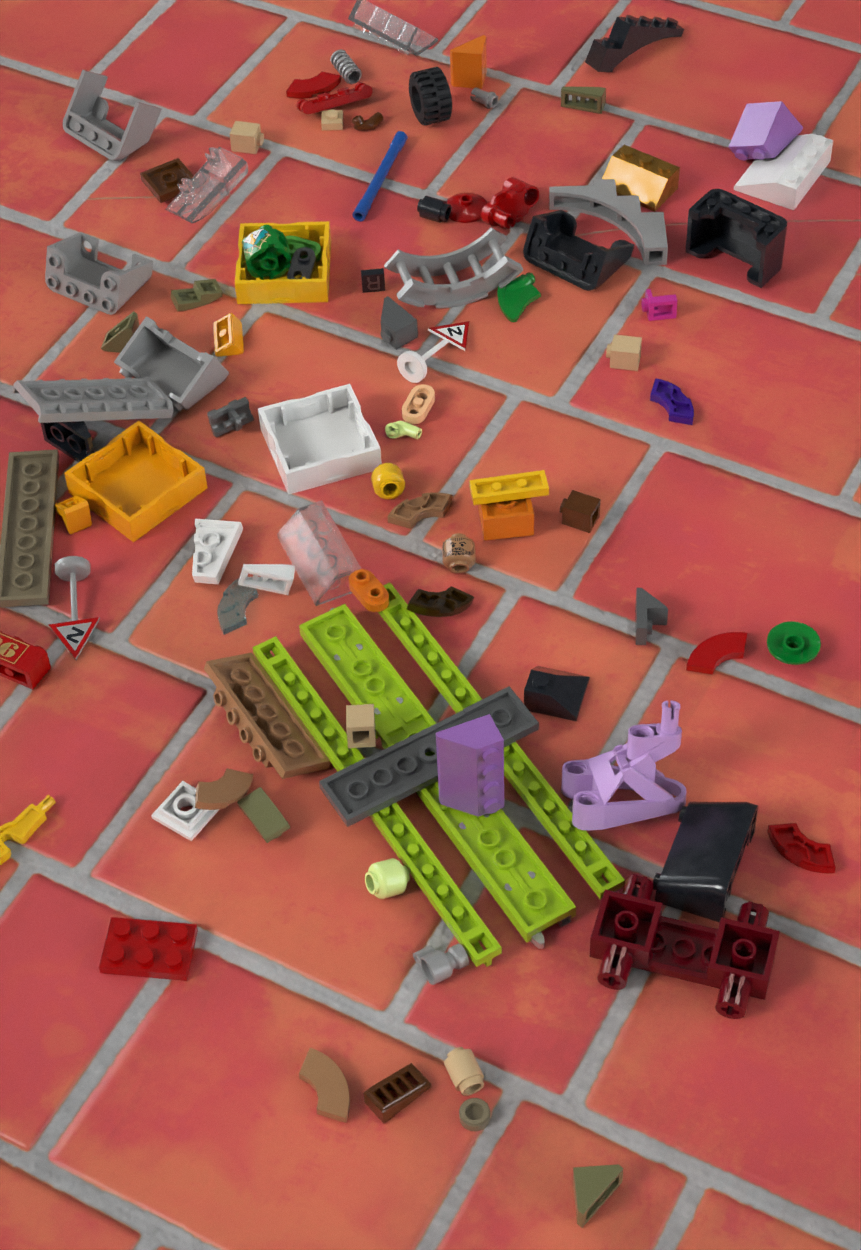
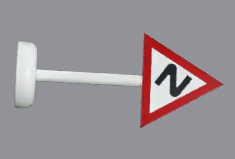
(413, 365)

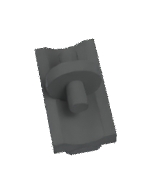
(230, 417)

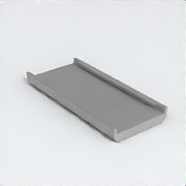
(95, 399)

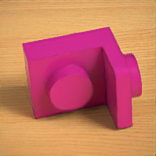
(659, 306)

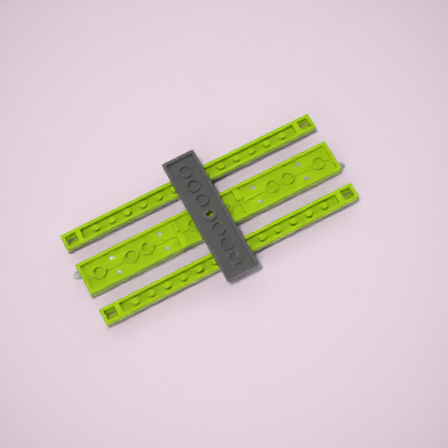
(409, 765)

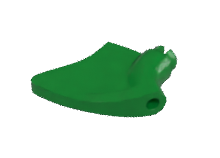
(517, 296)

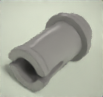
(489, 99)

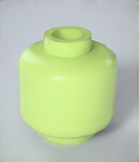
(387, 878)

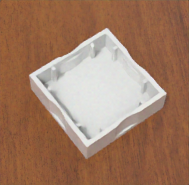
(319, 439)

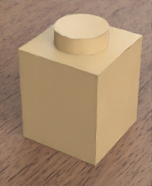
(246, 137)
(624, 352)
(360, 726)

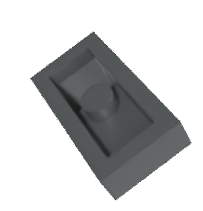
(647, 613)

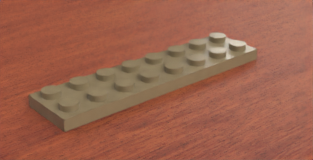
(28, 528)

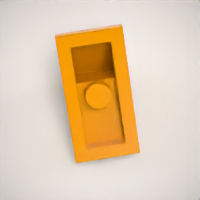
(75, 513)

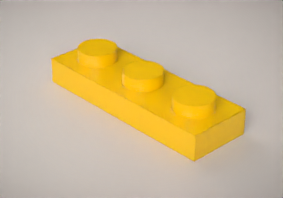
(509, 487)

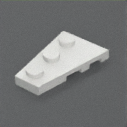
(213, 548)

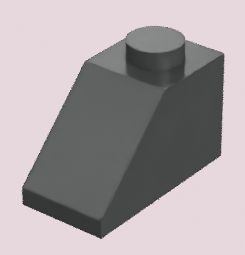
(397, 324)

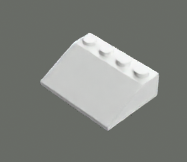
(789, 174)

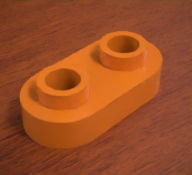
(365, 586)

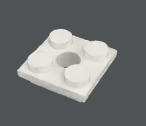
(183, 822)

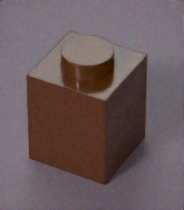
(580, 511)

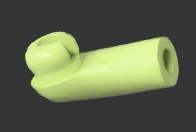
(401, 428)

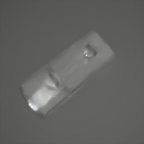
(209, 185)

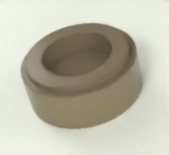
(474, 1114)

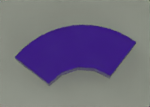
(673, 400)

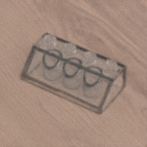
(391, 28)
(318, 553)

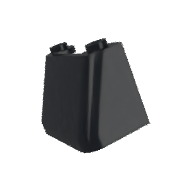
(557, 250)
(705, 857)

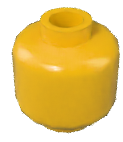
(388, 481)

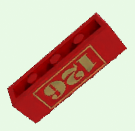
(22, 661)

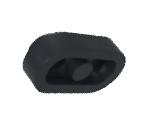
(300, 266)

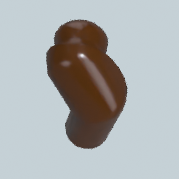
(369, 124)

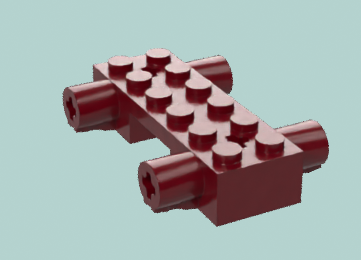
(729, 958)

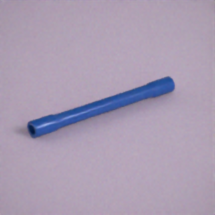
(365, 203)

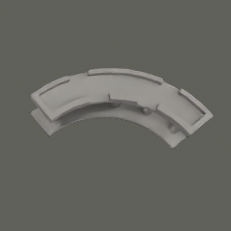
(457, 292)

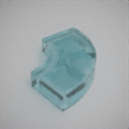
(233, 605)

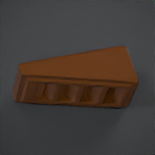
(395, 1105)

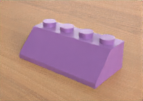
(471, 767)

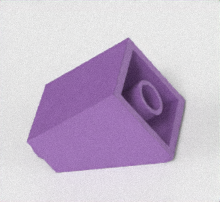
(764, 131)

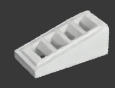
(274, 577)

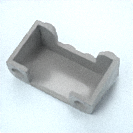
(85, 279)

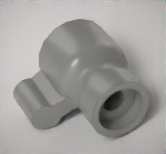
(440, 965)

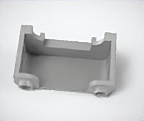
(170, 364)

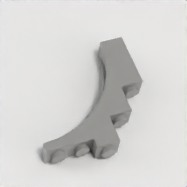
(624, 212)

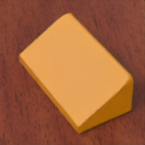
(228, 336)

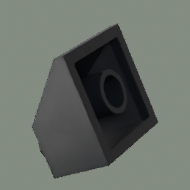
(555, 692)

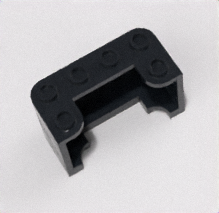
(740, 230)

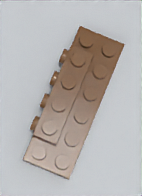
(264, 716)

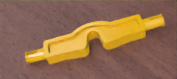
(23, 826)

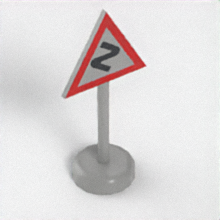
(75, 632)

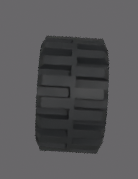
(430, 96)

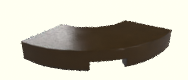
(440, 603)

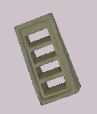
(584, 92)

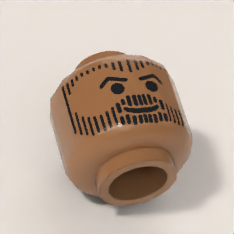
(458, 553)

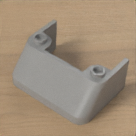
(88, 123)

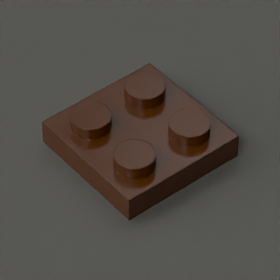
(164, 178)

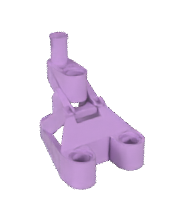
(595, 780)

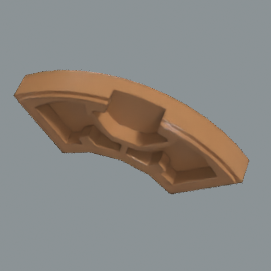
(412, 511)
(225, 791)
(328, 1083)

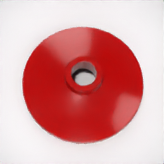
(466, 207)

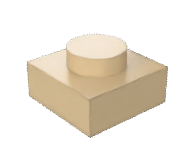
(332, 120)

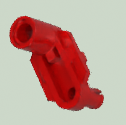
(510, 204)

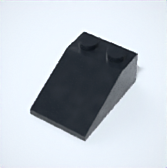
(69, 438)

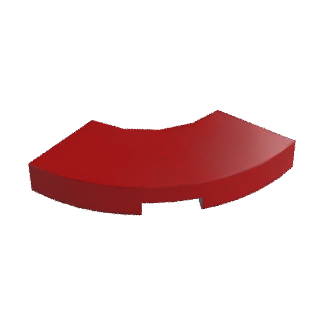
(305, 88)
(717, 650)
(800, 850)

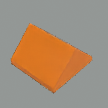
(469, 64)

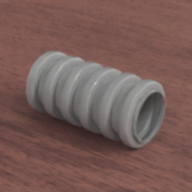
(345, 66)

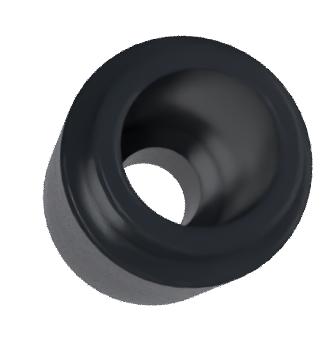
(434, 209)

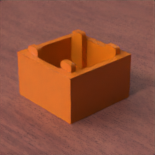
(507, 519)

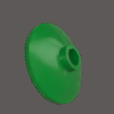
(793, 643)

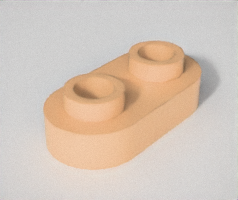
(418, 404)

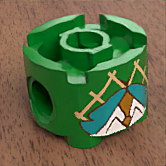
(266, 253)

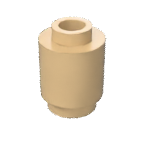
(464, 1071)

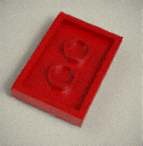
(148, 948)

